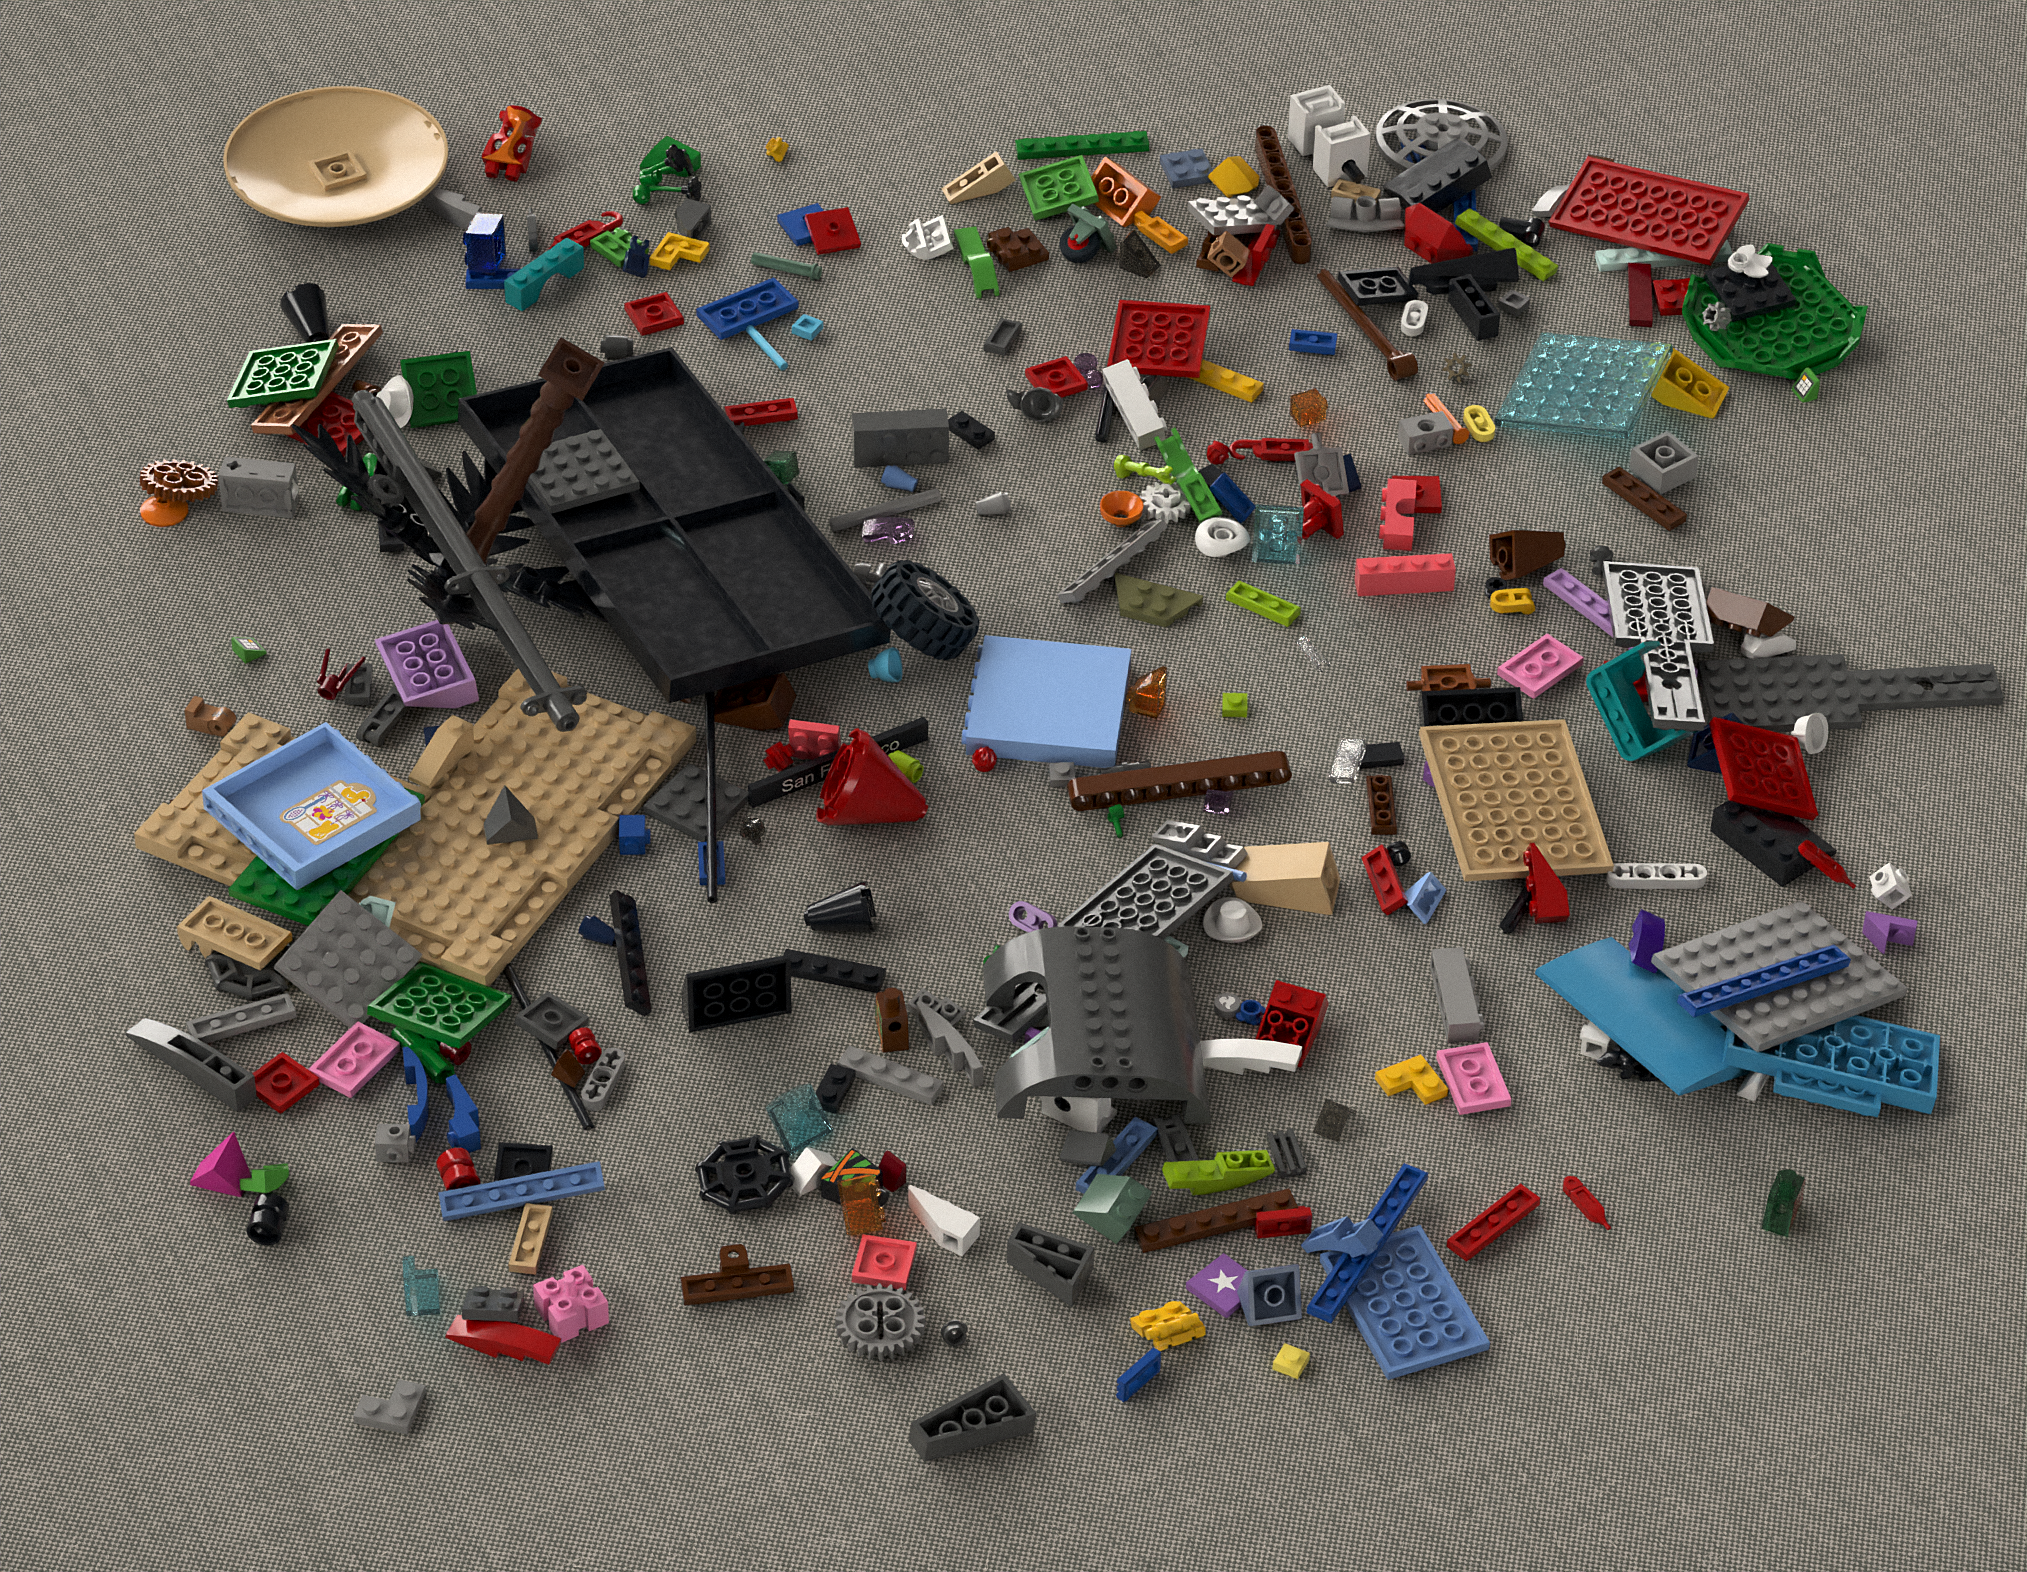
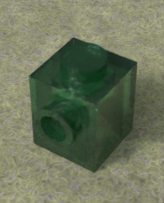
(783, 465)

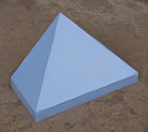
(1425, 896)

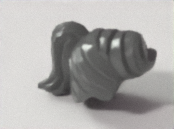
(1037, 403)

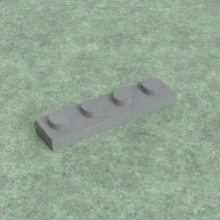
(242, 1019)
(892, 1075)

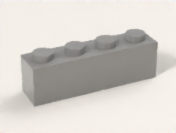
(1455, 994)

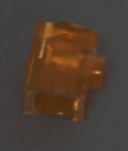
(1308, 407)

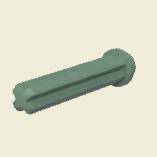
(813, 271)

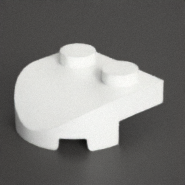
(928, 239)

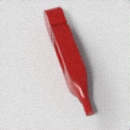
(1824, 863)
(1585, 1201)

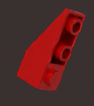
(1548, 893)

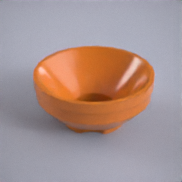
(1121, 503)

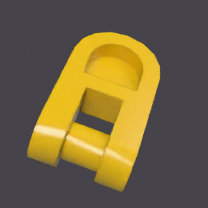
(1512, 601)

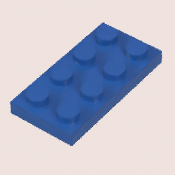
(746, 308)

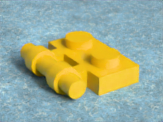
(1164, 1320)

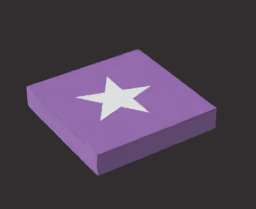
(1219, 1285)

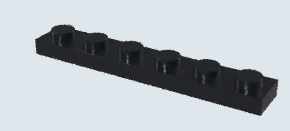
(630, 953)

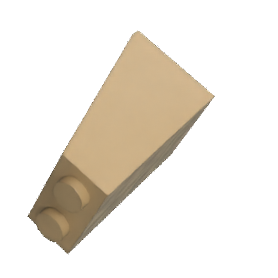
(1290, 877)

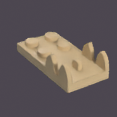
(232, 933)

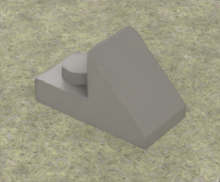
(1274, 204)

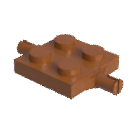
(1447, 678)

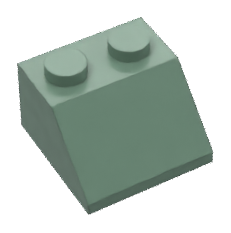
(1112, 1204)

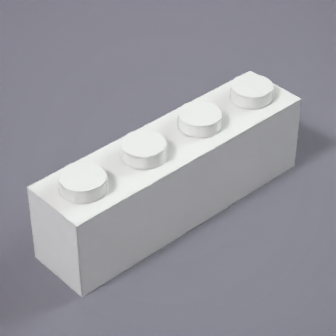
(1133, 404)

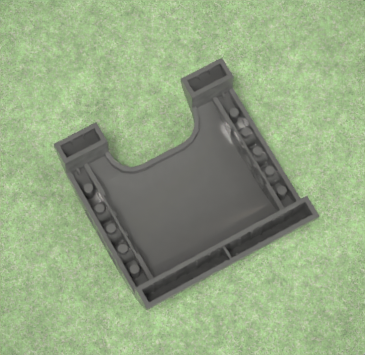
(1115, 1019)

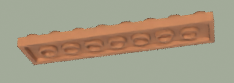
(353, 343)

